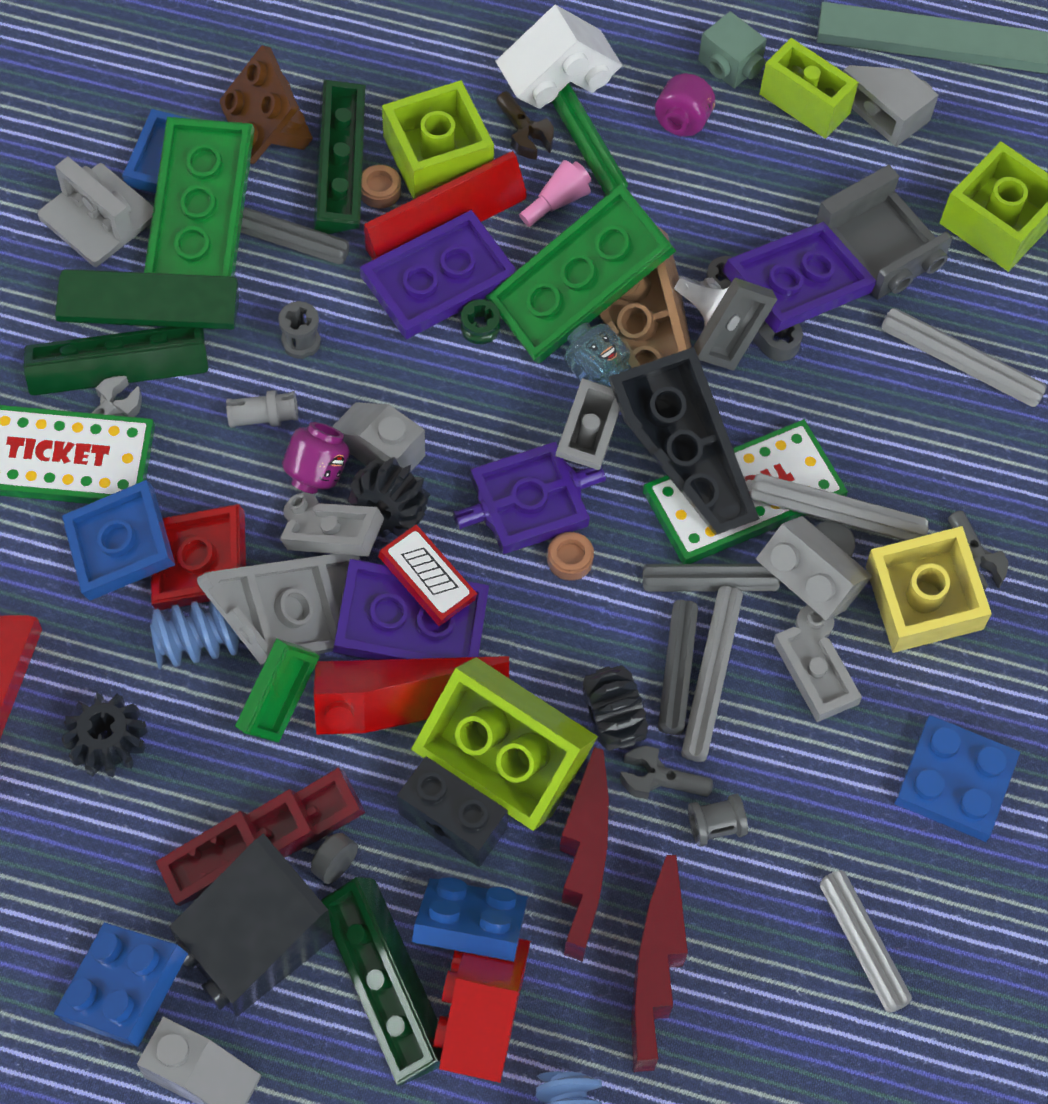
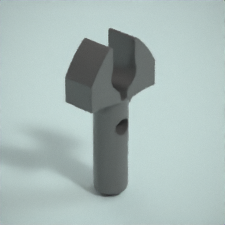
(994, 562)
(659, 775)

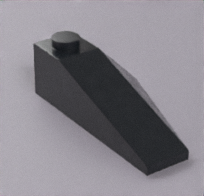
(681, 427)

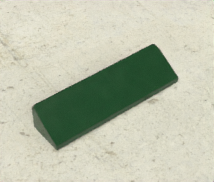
(339, 157)
(147, 299)
(134, 354)
(384, 978)

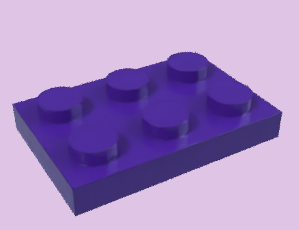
(806, 272)
(437, 274)
(386, 621)

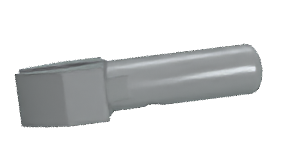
(109, 389)

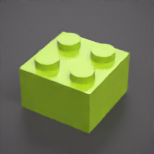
(436, 137)
(1000, 206)

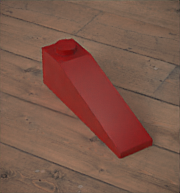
(382, 693)

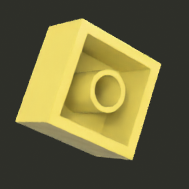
(928, 589)

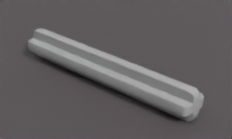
(964, 357)
(837, 508)
(712, 674)

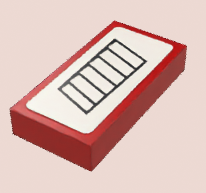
(427, 575)

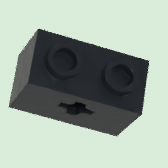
(452, 811)

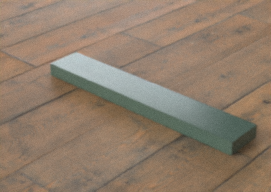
(933, 37)

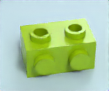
(808, 88)

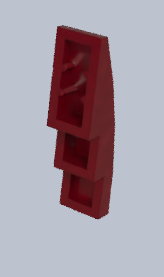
(287, 821)
(587, 840)
(661, 948)

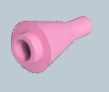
(565, 186)

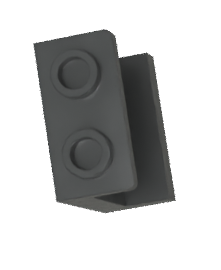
(884, 232)

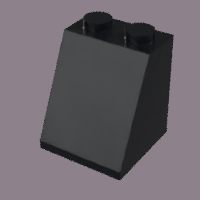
(252, 927)

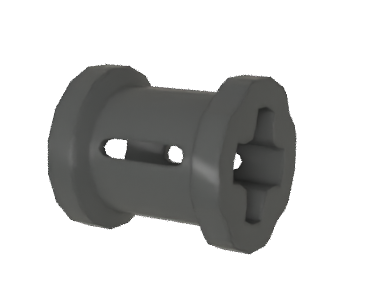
(305, 333)
(717, 819)

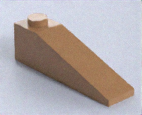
(651, 316)

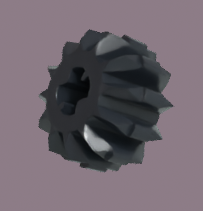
(393, 492)
(615, 707)
(107, 752)

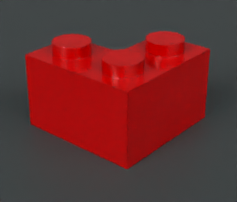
(481, 1012)

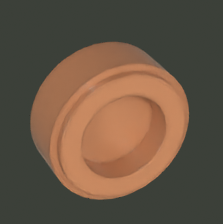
(380, 186)
(570, 556)

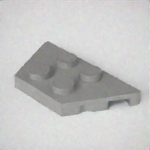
(282, 601)

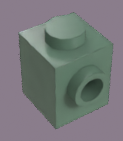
(732, 50)

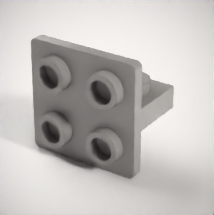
(95, 211)

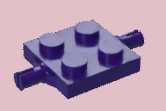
(529, 498)

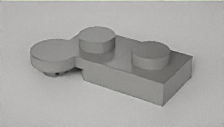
(329, 526)
(817, 665)

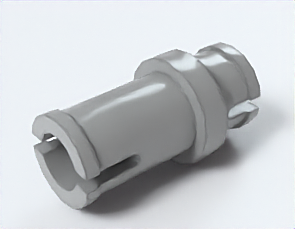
(262, 409)

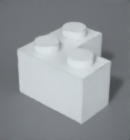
(557, 52)

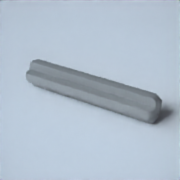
(865, 941)

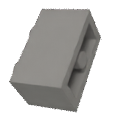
(813, 567)

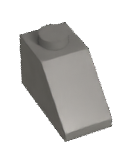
(892, 100)
(589, 425)
(381, 432)
(196, 1067)

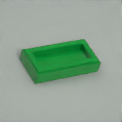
(277, 690)

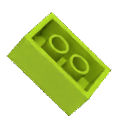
(504, 742)

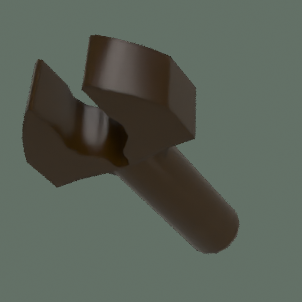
(525, 127)

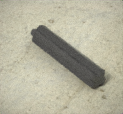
(294, 236)
(707, 577)
(678, 667)

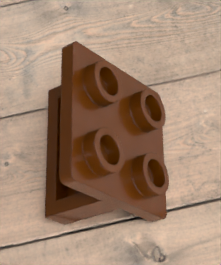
(266, 100)

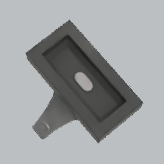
(729, 315)

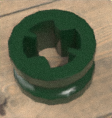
(491, 315)

